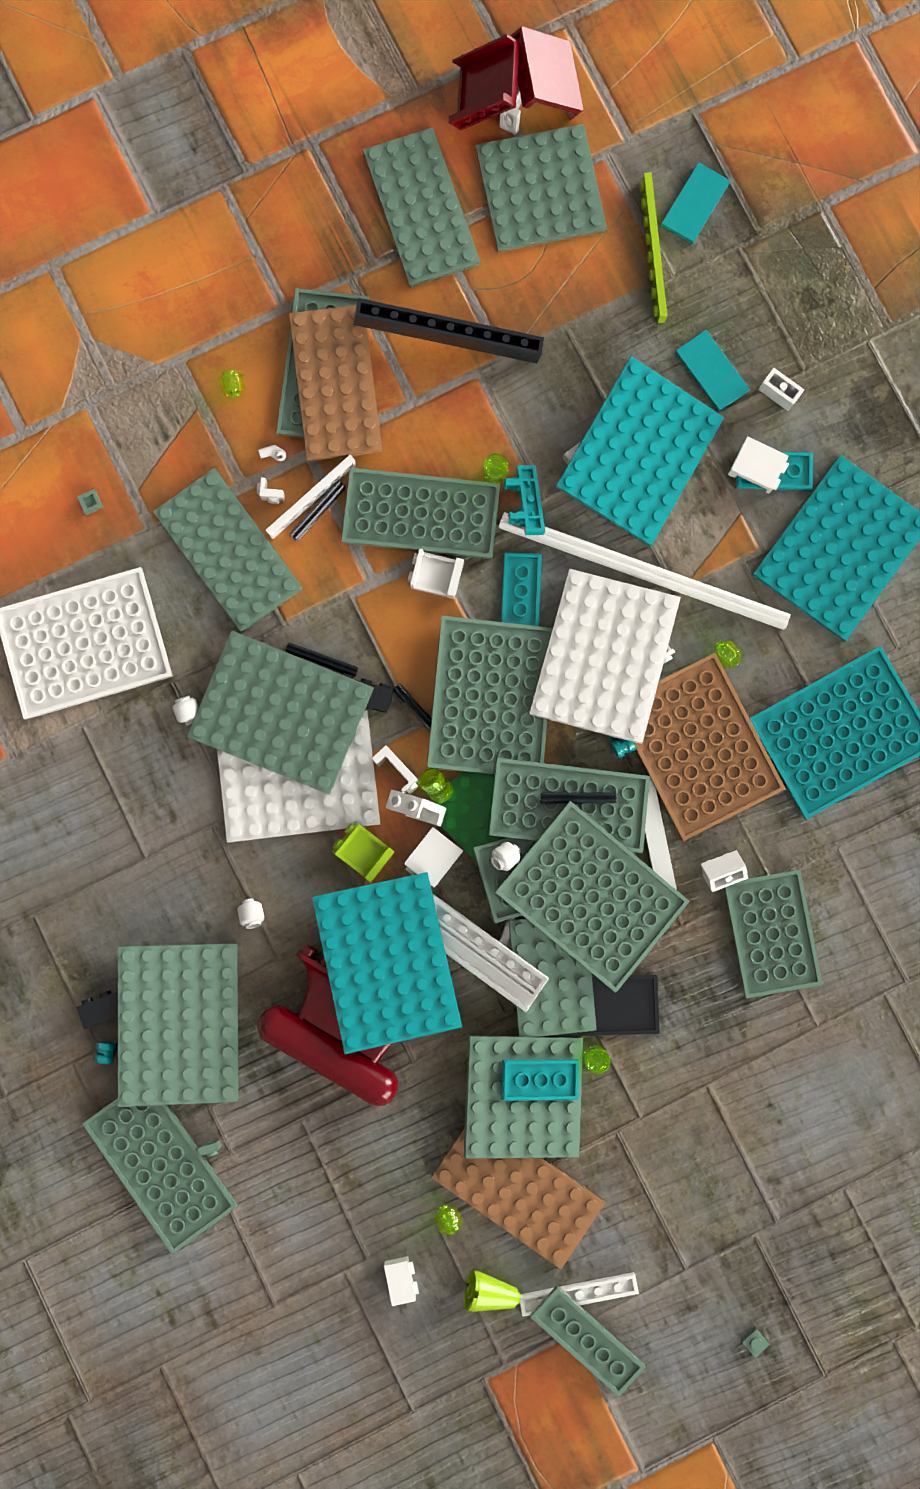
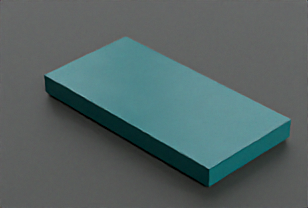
(695, 203)
(712, 370)
(796, 477)
(521, 588)
(540, 1079)

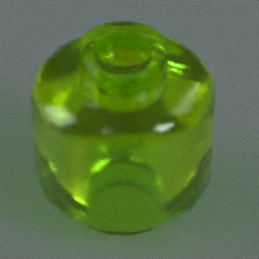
(231, 383)
(728, 653)
(448, 1220)

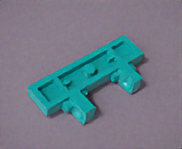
(531, 510)

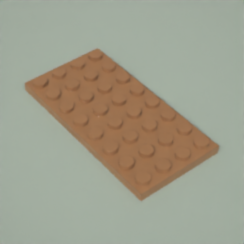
(335, 384)
(523, 1198)

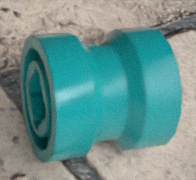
(622, 746)
(104, 1052)

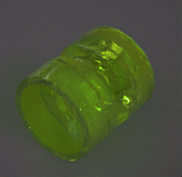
(495, 468)
(435, 785)
(596, 1059)

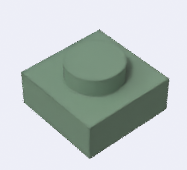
(90, 502)
(209, 1149)
(755, 1342)

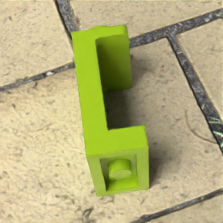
(362, 851)

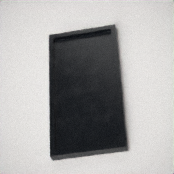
(626, 1012)

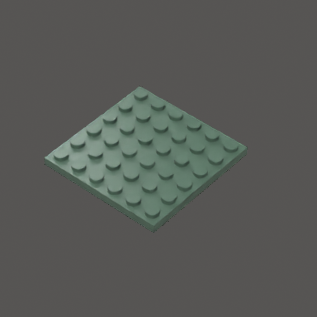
(541, 188)
(518, 1127)

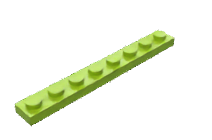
(654, 254)

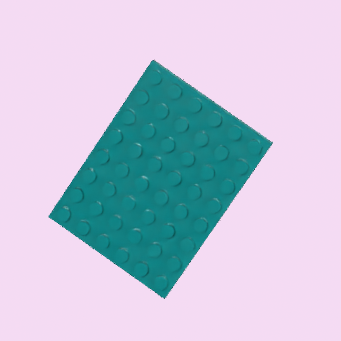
(639, 451)
(841, 548)
(841, 732)
(386, 962)

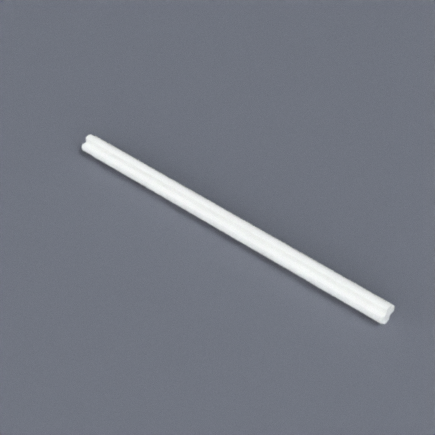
(654, 574)

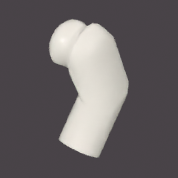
(273, 451)

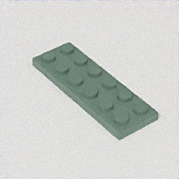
(587, 1340)

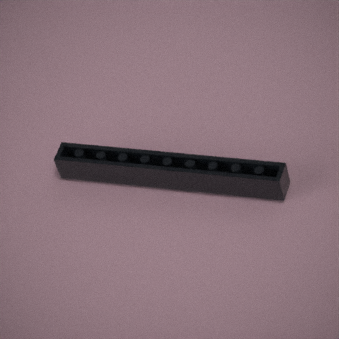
(448, 330)

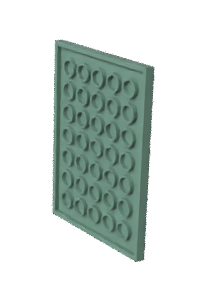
(486, 695)
(280, 712)
(592, 896)
(177, 1024)

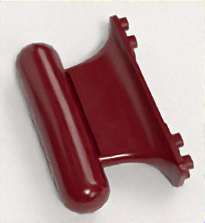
(316, 1039)

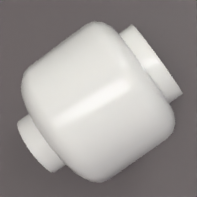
(185, 709)
(505, 856)
(250, 913)

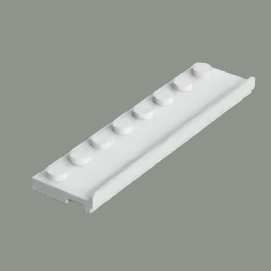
(488, 958)

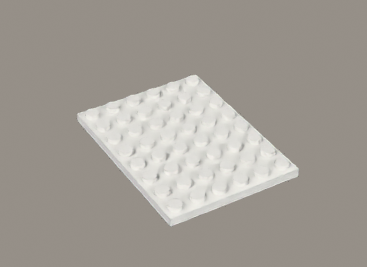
(83, 643)
(605, 656)
(271, 805)

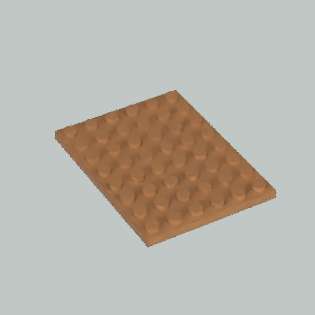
(704, 749)

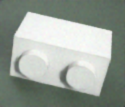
(781, 389)
(724, 871)
(400, 1280)

